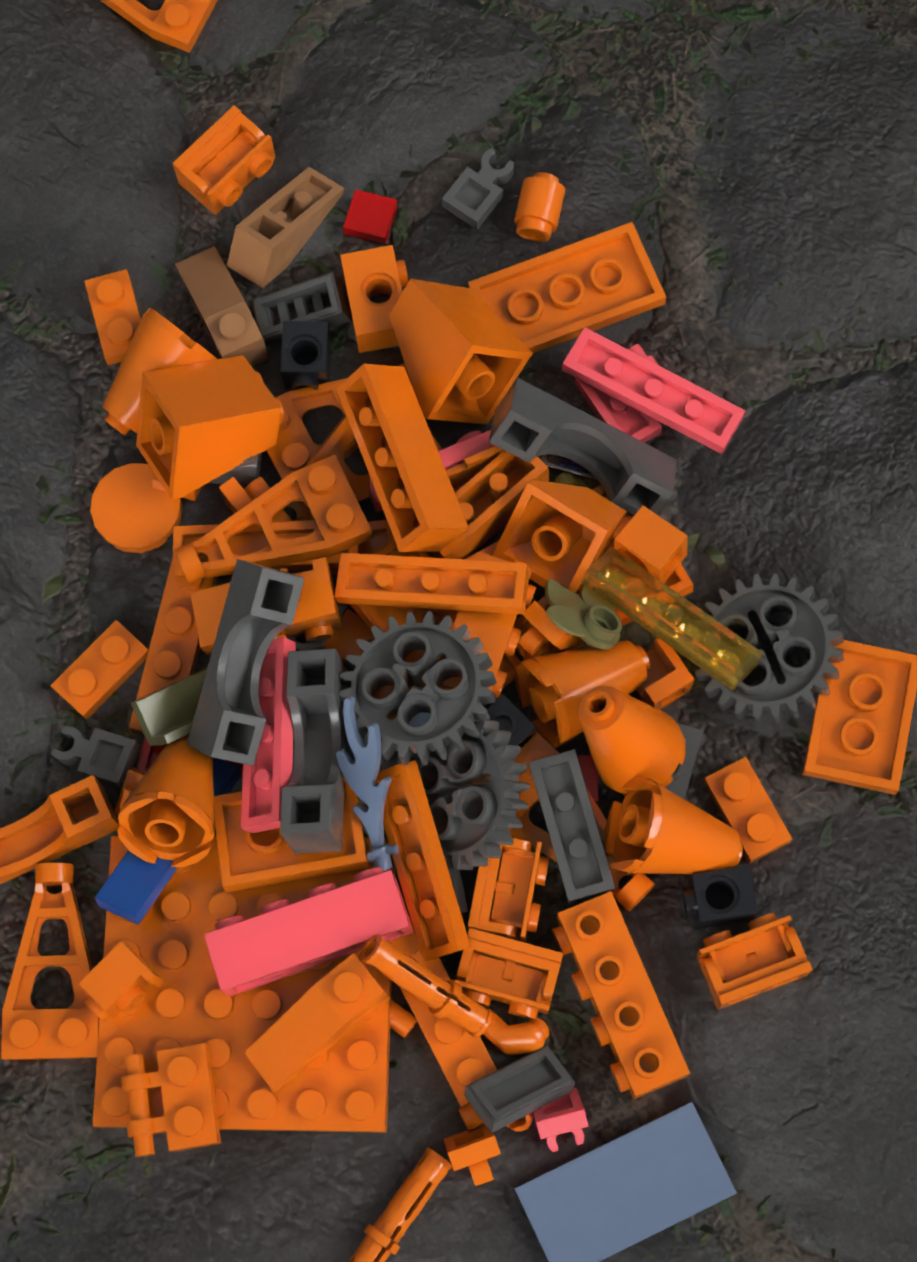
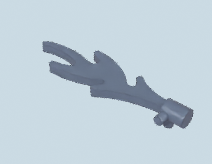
(361, 778)

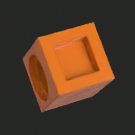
(651, 543)

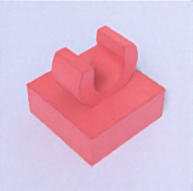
(561, 1117)

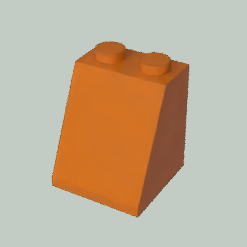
(455, 351)
(204, 421)

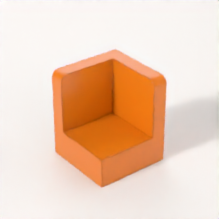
(667, 677)

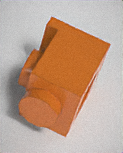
(118, 982)

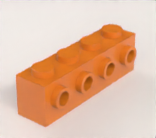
(402, 458)
(621, 995)

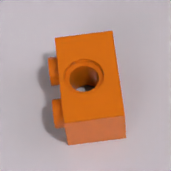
(370, 274)

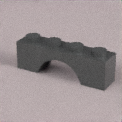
(539, 424)
(229, 710)
(315, 794)

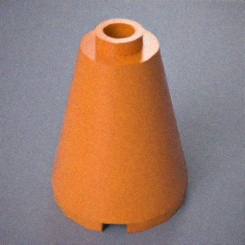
(153, 347)
(561, 679)
(629, 738)
(171, 808)
(666, 834)

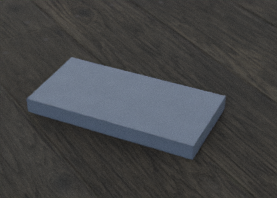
(626, 1189)

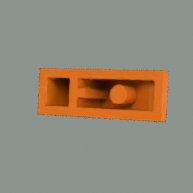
(316, 1022)

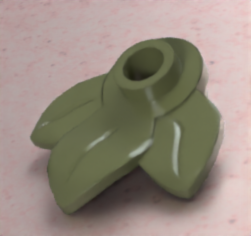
(583, 615)

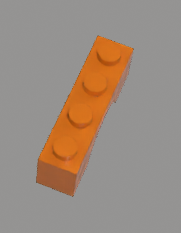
(56, 828)

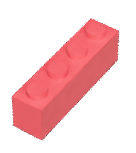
(308, 932)

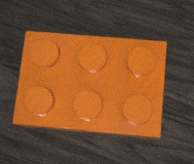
(865, 720)
(266, 858)

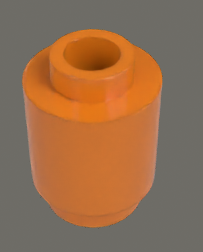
(539, 207)

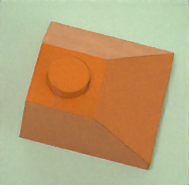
(559, 531)

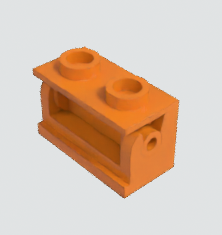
(224, 161)
(506, 891)
(752, 960)
(509, 973)

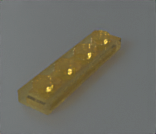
(672, 618)

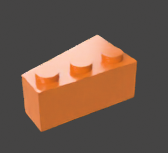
(488, 492)
(314, 616)

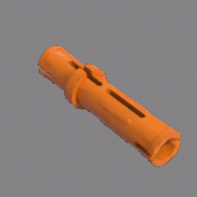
(442, 996)
(402, 1209)

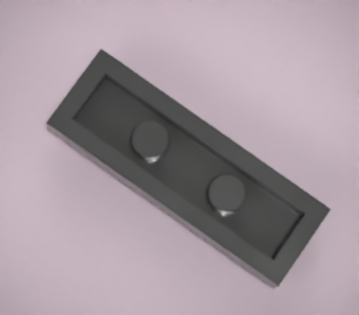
(572, 826)

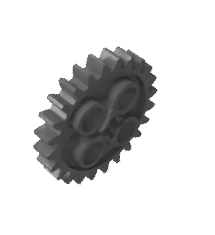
(805, 632)
(450, 710)
(475, 816)

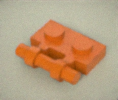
(187, 1100)

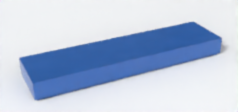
(138, 883)

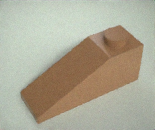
(281, 226)
(222, 307)

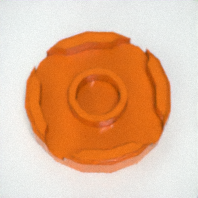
(133, 512)

